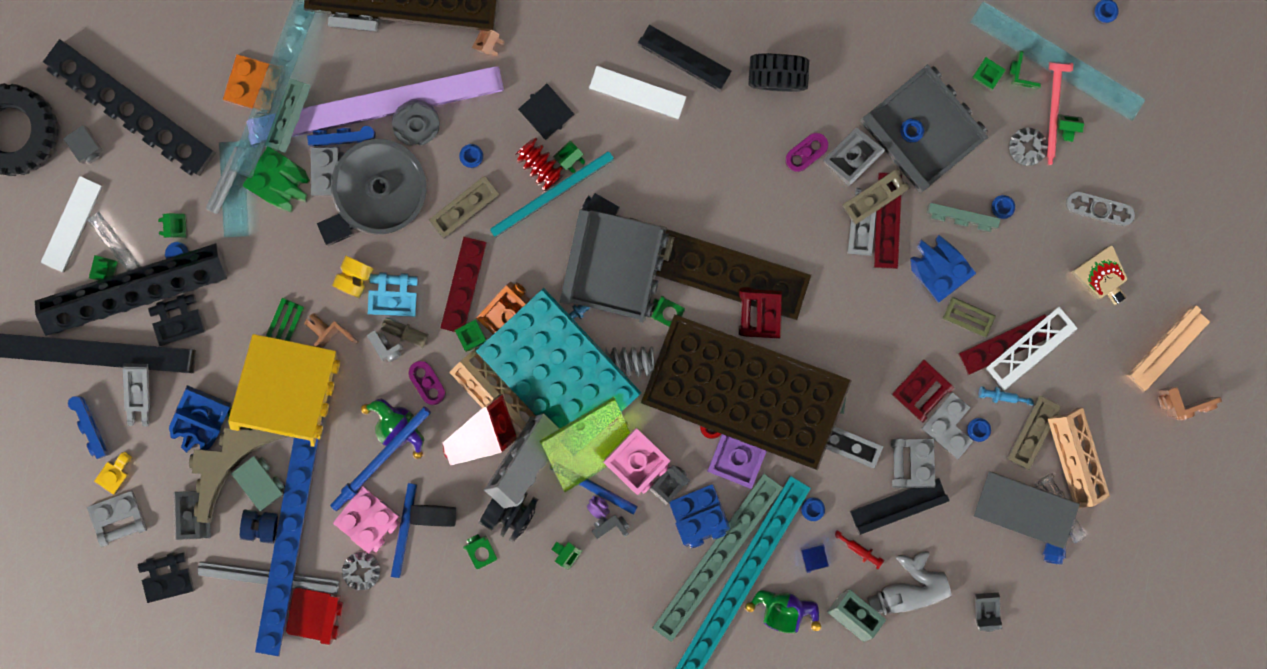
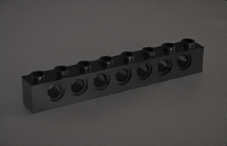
(63, 54)
(92, 300)

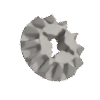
(1017, 149)
(365, 560)

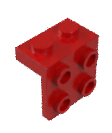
(314, 615)

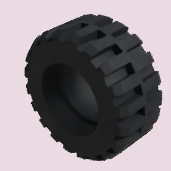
(42, 130)

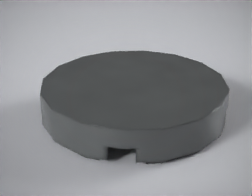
(415, 122)

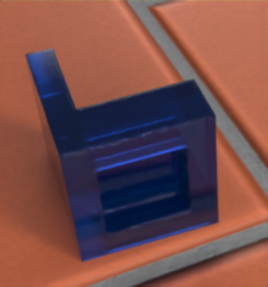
(814, 557)

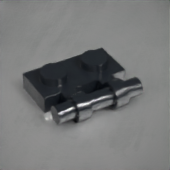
(179, 326)
(169, 584)

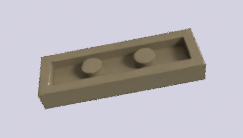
(464, 207)
(1033, 433)

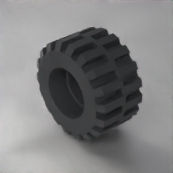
(779, 72)

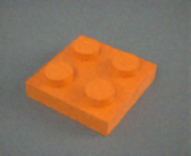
(245, 81)

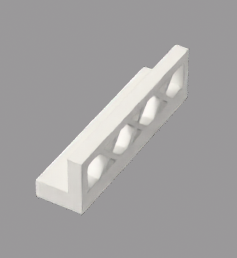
(1038, 355)

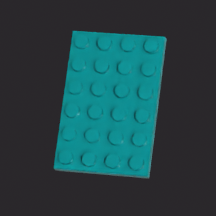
(554, 363)

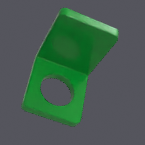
(1015, 70)
(660, 305)
(476, 542)

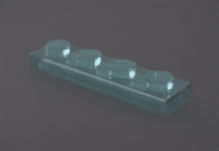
(235, 204)

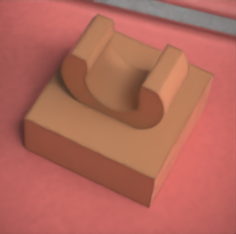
(485, 42)

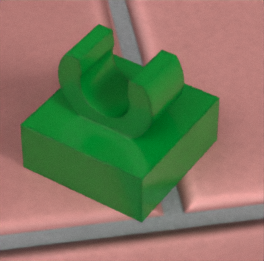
(988, 73)
(1070, 125)
(568, 156)
(173, 225)
(103, 268)
(470, 335)
(567, 554)

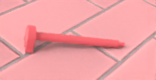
(1057, 67)

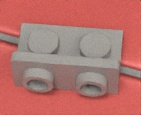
(363, 22)
(322, 166)
(380, 344)

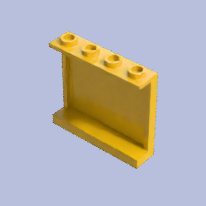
(284, 388)

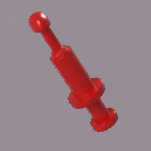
(860, 550)

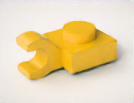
(112, 474)

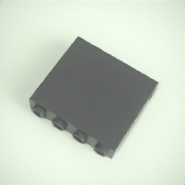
(947, 125)
(614, 264)

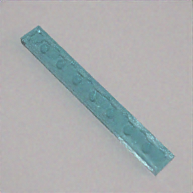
(1043, 52)
(272, 90)

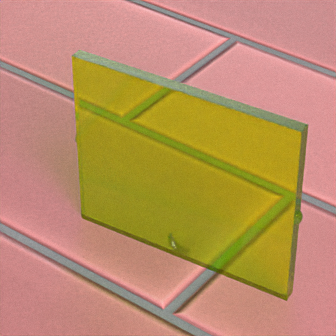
(583, 444)

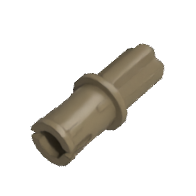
(404, 332)

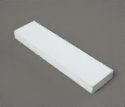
(637, 92)
(71, 224)

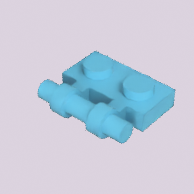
(392, 303)

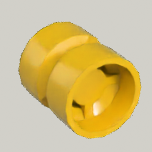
(352, 276)

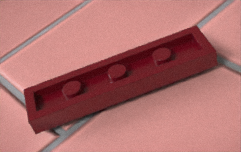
(887, 231)
(463, 284)
(989, 350)

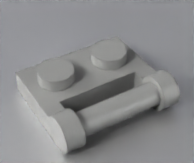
(921, 461)
(113, 511)

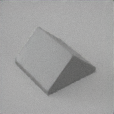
(853, 156)

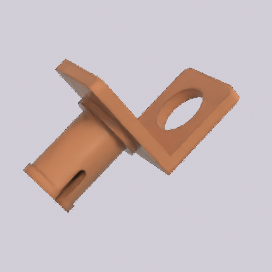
(326, 332)

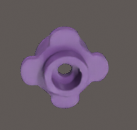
(598, 507)

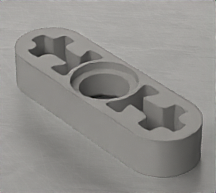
(1084, 197)

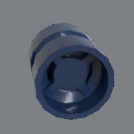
(267, 526)

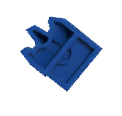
(941, 268)
(198, 418)

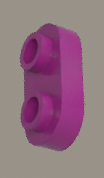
(806, 152)
(426, 383)

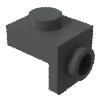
(669, 484)
(604, 525)
(988, 611)

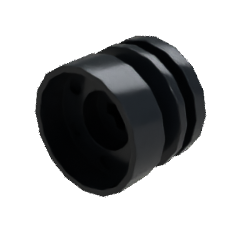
(513, 517)

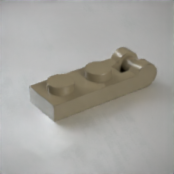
(875, 197)

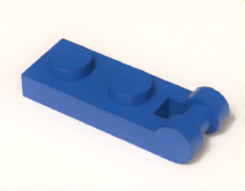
(343, 136)
(88, 426)

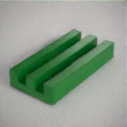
(285, 320)

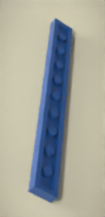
(286, 547)

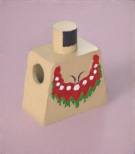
(1103, 275)

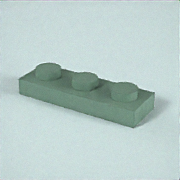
(287, 115)
(963, 217)

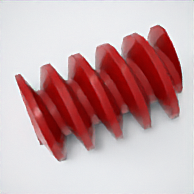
(539, 164)

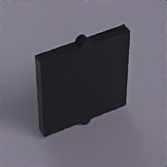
(546, 111)

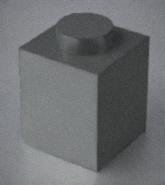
(83, 145)

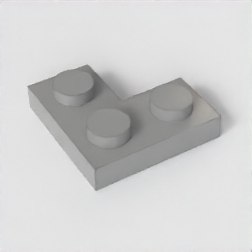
(943, 427)

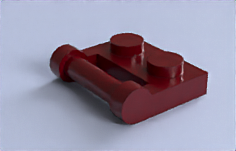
(768, 313)
(917, 384)

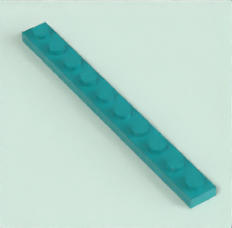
(744, 575)

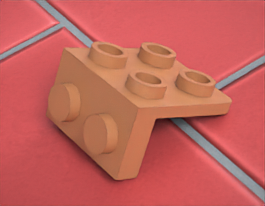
(1172, 402)

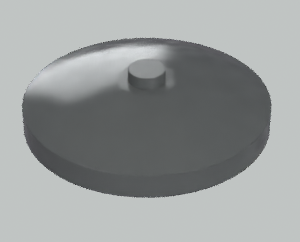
(378, 186)

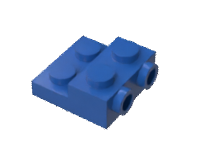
(699, 516)

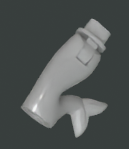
(909, 597)

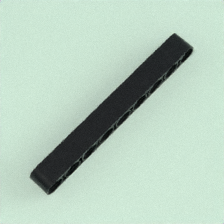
(96, 353)

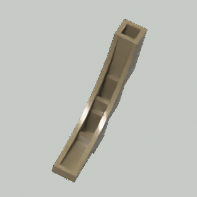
(217, 465)

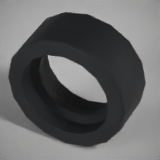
(433, 515)

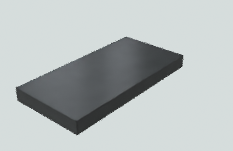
(1026, 509)

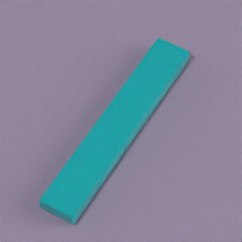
(551, 194)

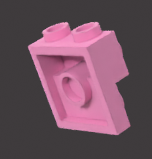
(637, 462)
(367, 520)

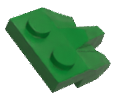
(277, 180)

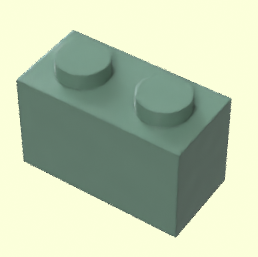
(258, 482)
(856, 615)

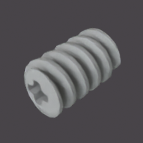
(633, 361)

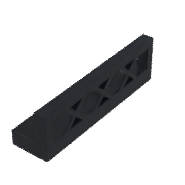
(684, 58)
(898, 507)

